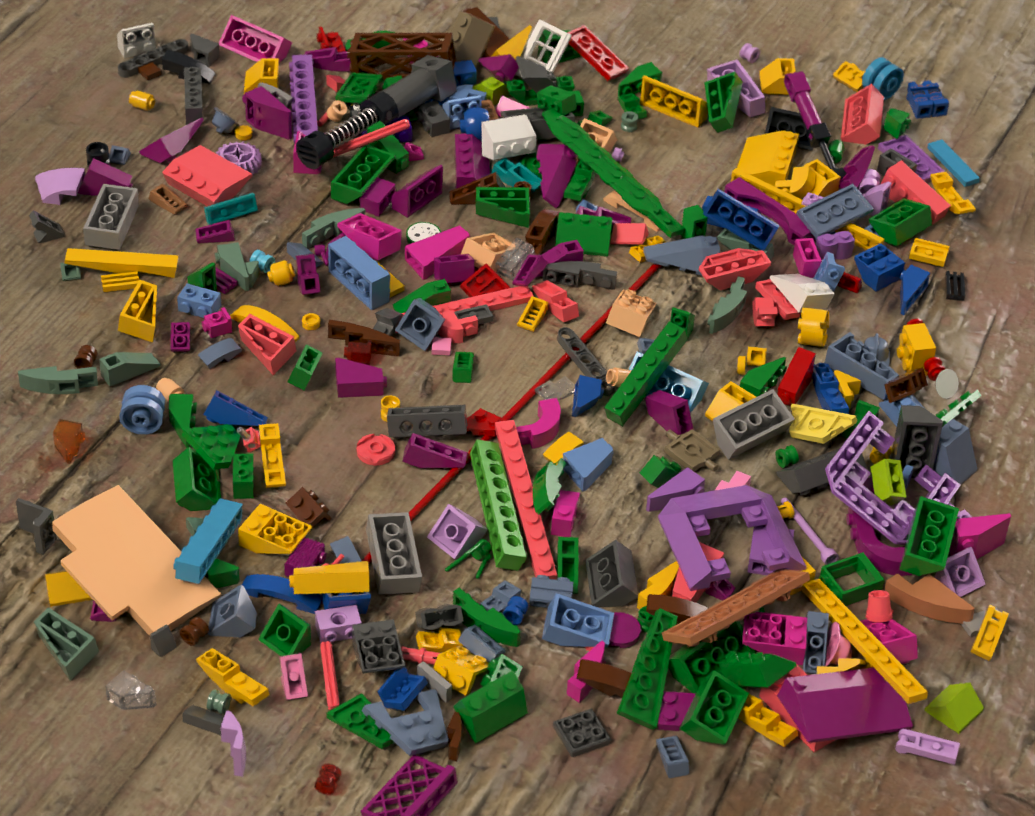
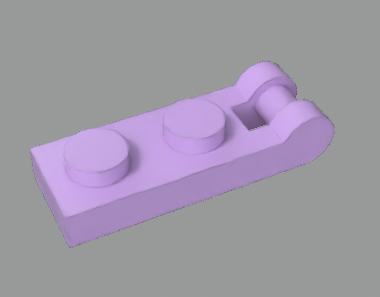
(927, 746)

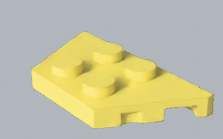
(818, 424)

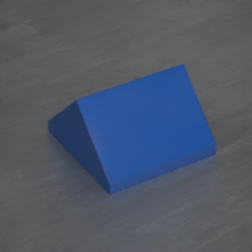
(335, 600)

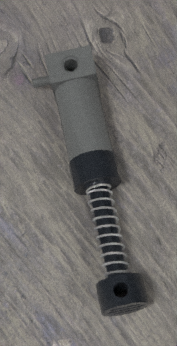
(428, 80)

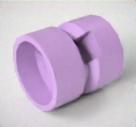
(869, 181)

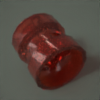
(327, 779)

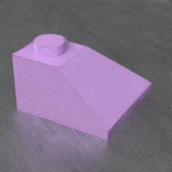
(456, 532)

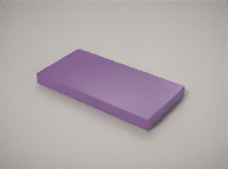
(910, 150)

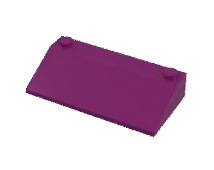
(844, 705)

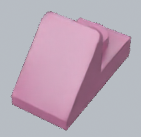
(293, 676)

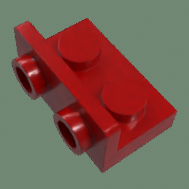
(329, 40)

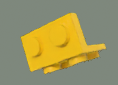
(460, 668)

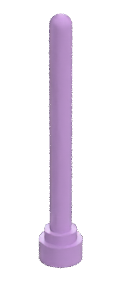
(827, 555)

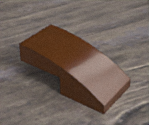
(454, 736)

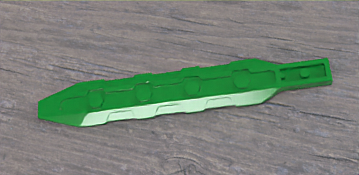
(611, 172)

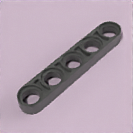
(157, 53)
(583, 353)

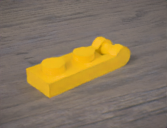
(989, 633)

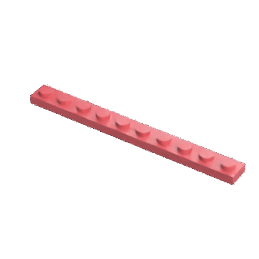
(523, 496)

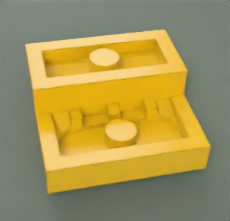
(843, 665)

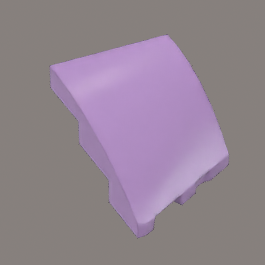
(59, 182)
(232, 733)

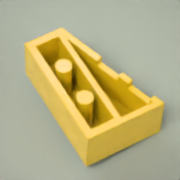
(140, 312)

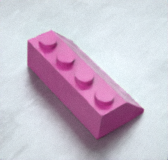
(253, 41)

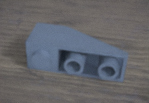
(815, 641)

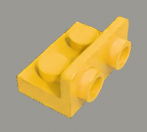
(850, 76)

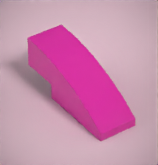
(576, 688)

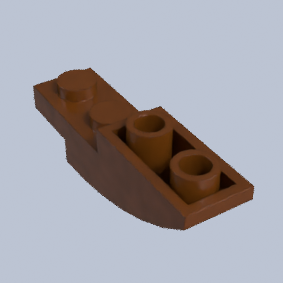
(542, 229)

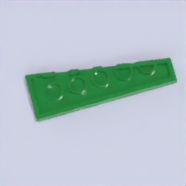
(646, 684)

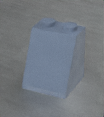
(955, 452)

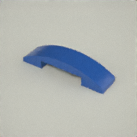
(280, 588)

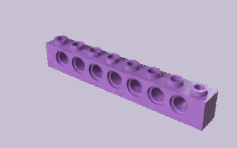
(303, 94)

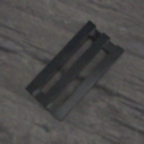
(955, 277)

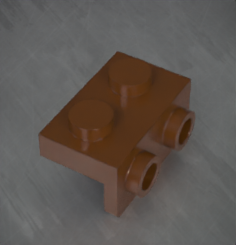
(306, 507)

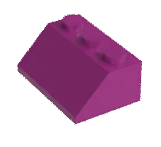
(418, 192)

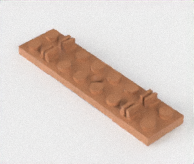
(749, 600)

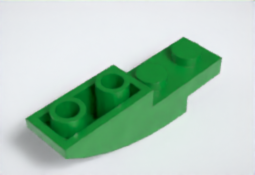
(580, 183)
(547, 485)
(489, 621)

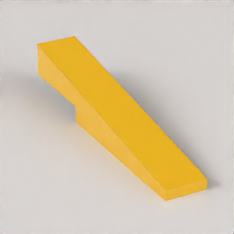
(123, 261)

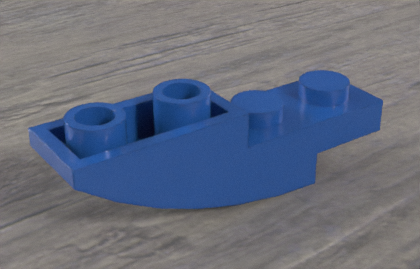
(827, 389)

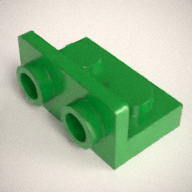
(500, 667)

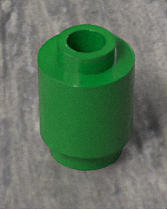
(836, 150)

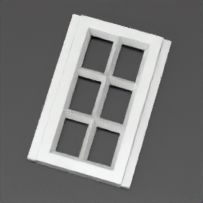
(533, 40)

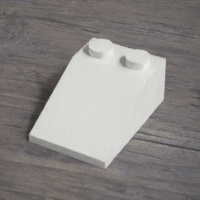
(803, 291)

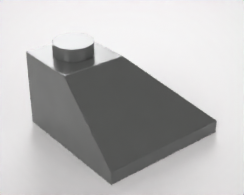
(535, 75)

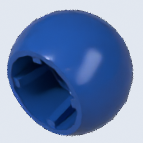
(473, 121)

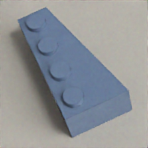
(853, 359)

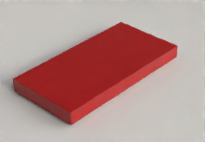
(597, 53)

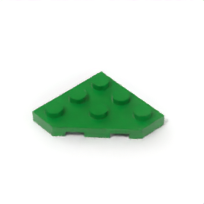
(213, 443)

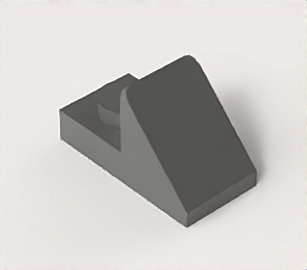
(45, 228)
(387, 321)

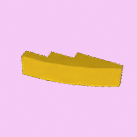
(766, 722)

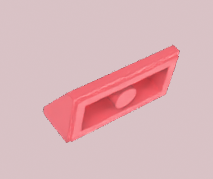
(629, 233)

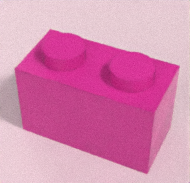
(806, 257)

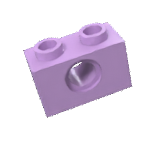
(336, 623)

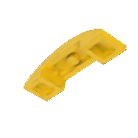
(944, 187)
(243, 311)
(272, 455)

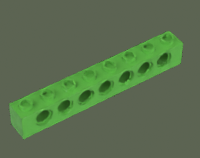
(497, 505)

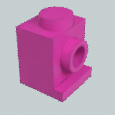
(217, 323)

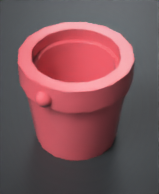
(879, 606)

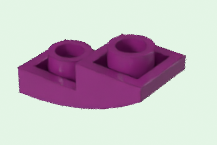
(180, 336)

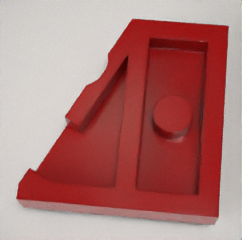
(483, 281)
(483, 423)

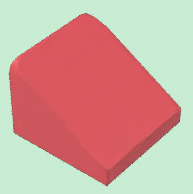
(334, 82)

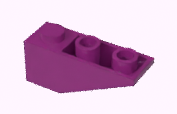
(564, 252)

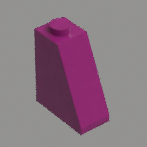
(100, 174)
(358, 379)
(669, 411)

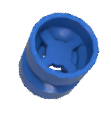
(516, 609)

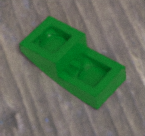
(631, 103)
(598, 117)

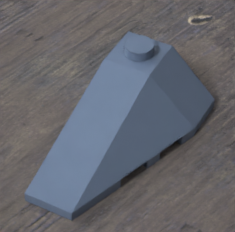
(683, 253)

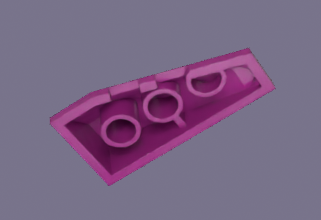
(171, 144)
(556, 167)

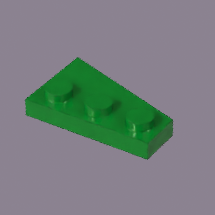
(350, 716)

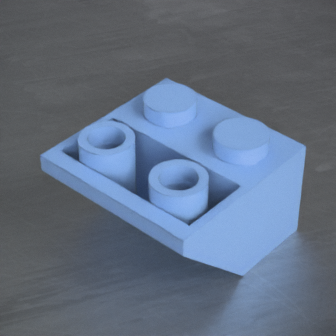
(456, 108)

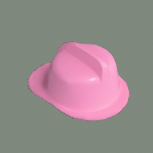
(836, 645)

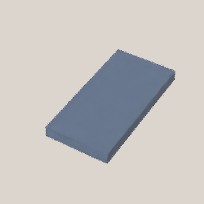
(835, 211)

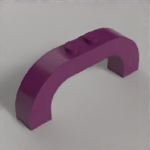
(883, 557)

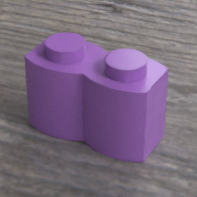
(839, 244)

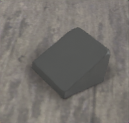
(162, 641)

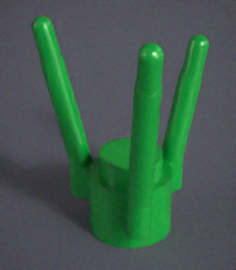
(479, 551)

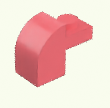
(764, 311)
(457, 328)

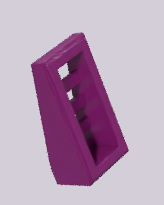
(221, 232)
(530, 269)

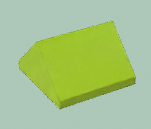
(956, 706)

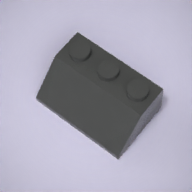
(611, 576)

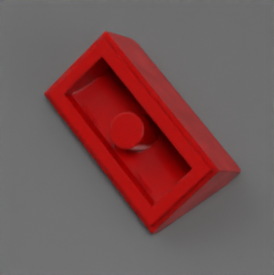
(850, 282)

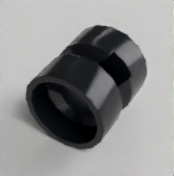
(98, 151)

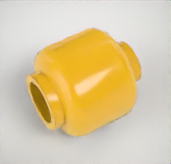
(281, 273)

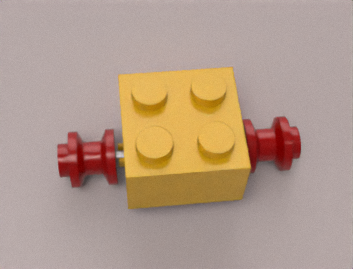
(918, 349)

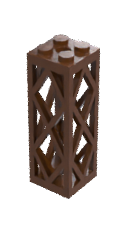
(386, 54)

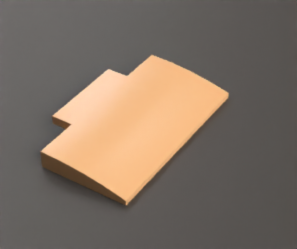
(128, 563)

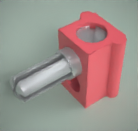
(250, 438)

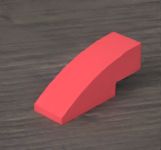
(559, 303)

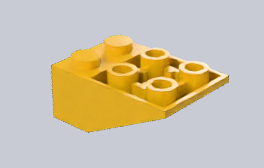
(271, 532)

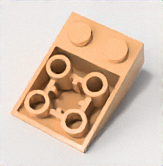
(631, 312)

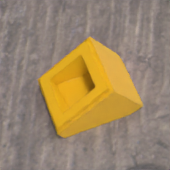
(756, 356)

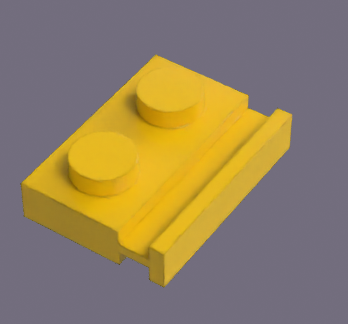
(929, 252)

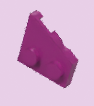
(674, 709)

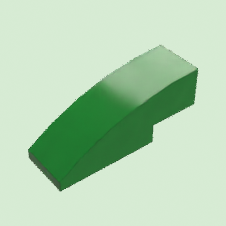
(568, 560)

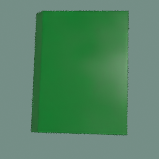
(286, 632)

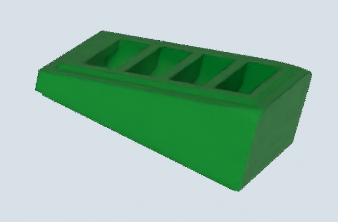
(463, 367)

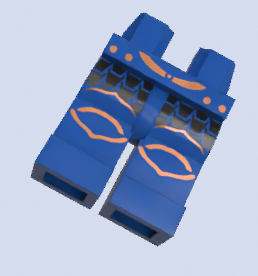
(926, 98)

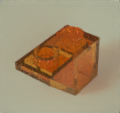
(68, 438)

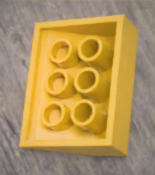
(769, 156)

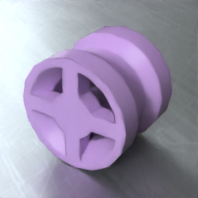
(749, 53)

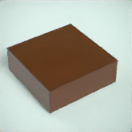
(150, 71)

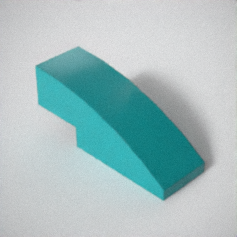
(512, 173)

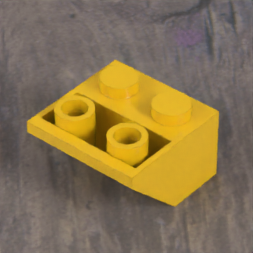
(263, 71)
(773, 76)
(826, 179)
(727, 399)

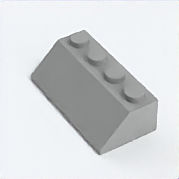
(751, 424)

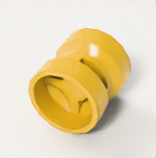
(388, 402)

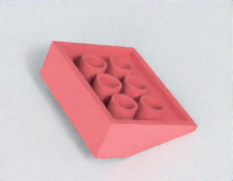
(206, 176)

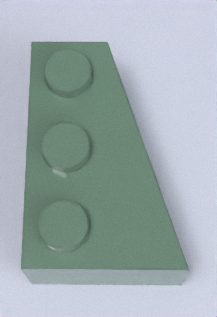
(66, 642)

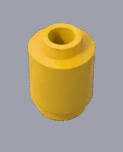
(142, 100)

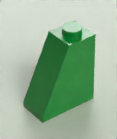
(391, 145)

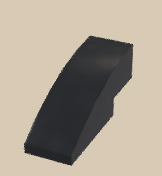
(176, 62)

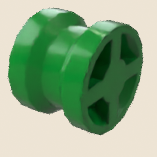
(787, 456)
(644, 619)

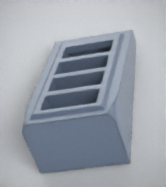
(673, 758)

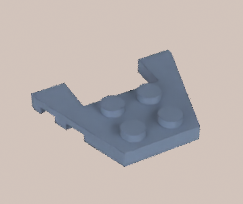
(415, 731)

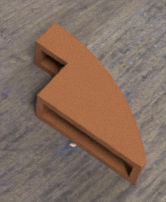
(929, 599)

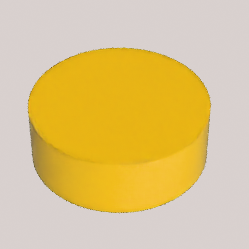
(243, 132)
(311, 321)
(741, 365)

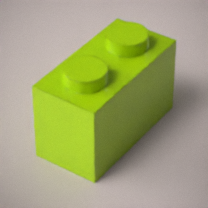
(888, 481)

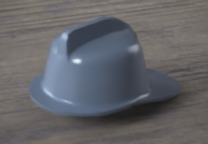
(223, 122)
(879, 347)

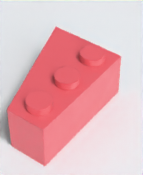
(267, 342)

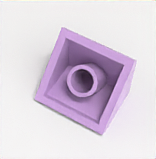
(961, 573)

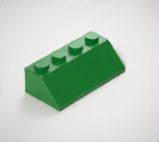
(360, 173)
(929, 537)
(694, 663)

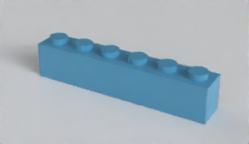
(208, 541)

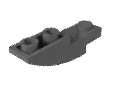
(576, 272)

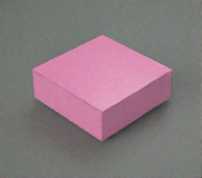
(441, 346)

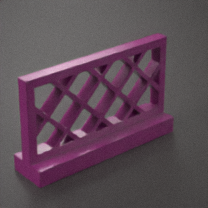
(424, 801)

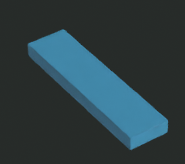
(953, 163)

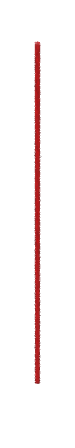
(529, 394)

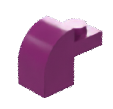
(306, 274)

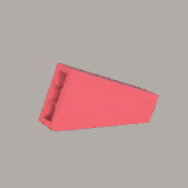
(681, 588)

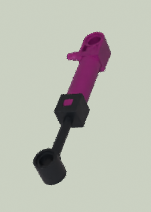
(816, 130)

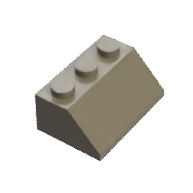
(470, 37)

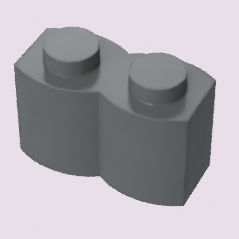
(436, 617)

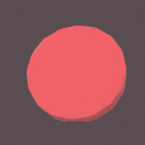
(375, 449)

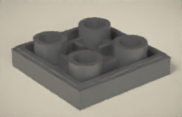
(581, 732)

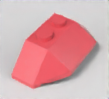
(725, 267)

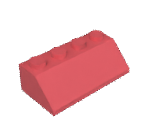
(863, 116)

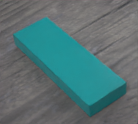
(231, 208)

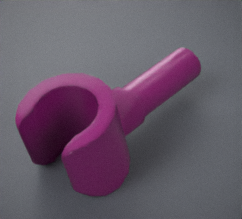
(320, 251)

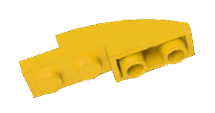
(231, 679)

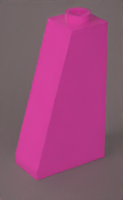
(421, 253)

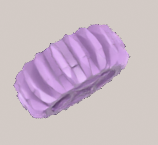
(242, 155)

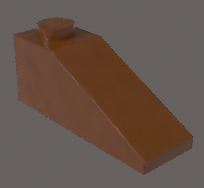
(467, 193)

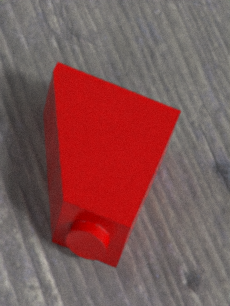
(797, 377)

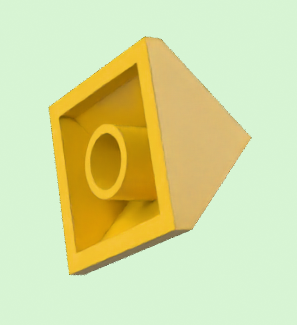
(64, 589)

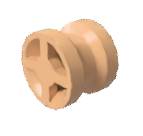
(337, 111)

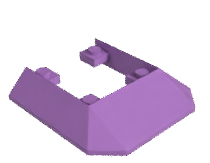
(847, 481)
(686, 519)

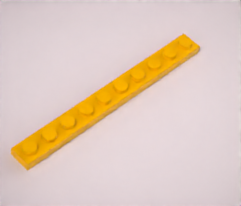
(862, 237)
(865, 642)

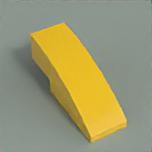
(659, 584)

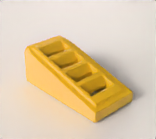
(536, 303)

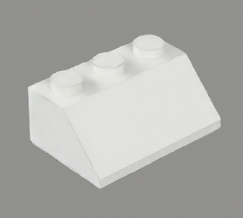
(508, 137)

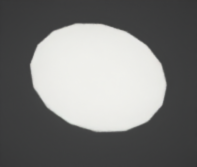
(947, 383)

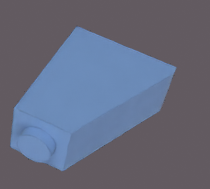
(588, 462)

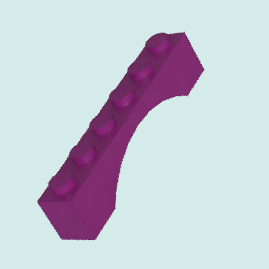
(753, 197)

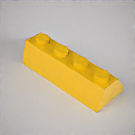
(673, 102)

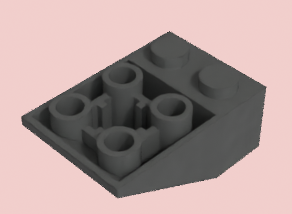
(377, 646)

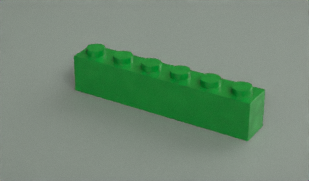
(645, 373)

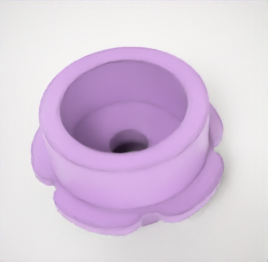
(617, 154)

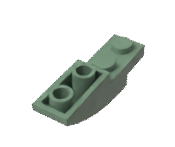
(327, 226)
(728, 308)
(51, 381)

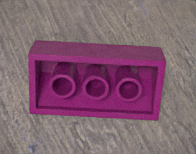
(469, 161)

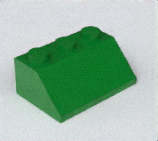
(901, 221)
(590, 231)
(195, 482)
(754, 668)
(492, 707)
(714, 709)

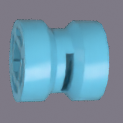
(264, 260)

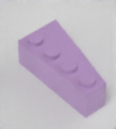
(751, 98)

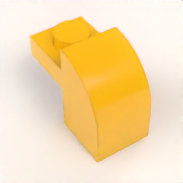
(801, 183)

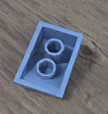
(576, 623)

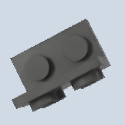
(36, 521)

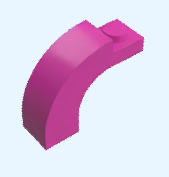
(545, 428)

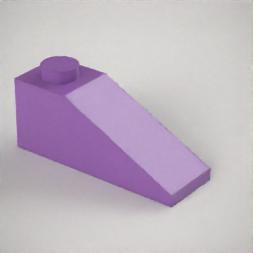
(682, 484)

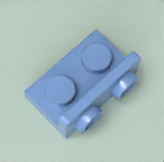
(829, 271)

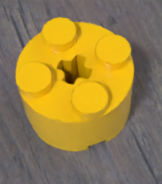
(813, 326)

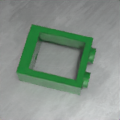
(857, 563)

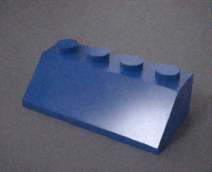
(740, 219)

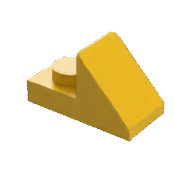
(847, 386)

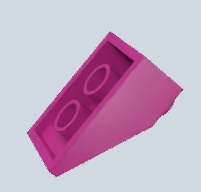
(372, 235)
(980, 533)
(895, 638)

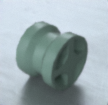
(629, 121)
(218, 701)

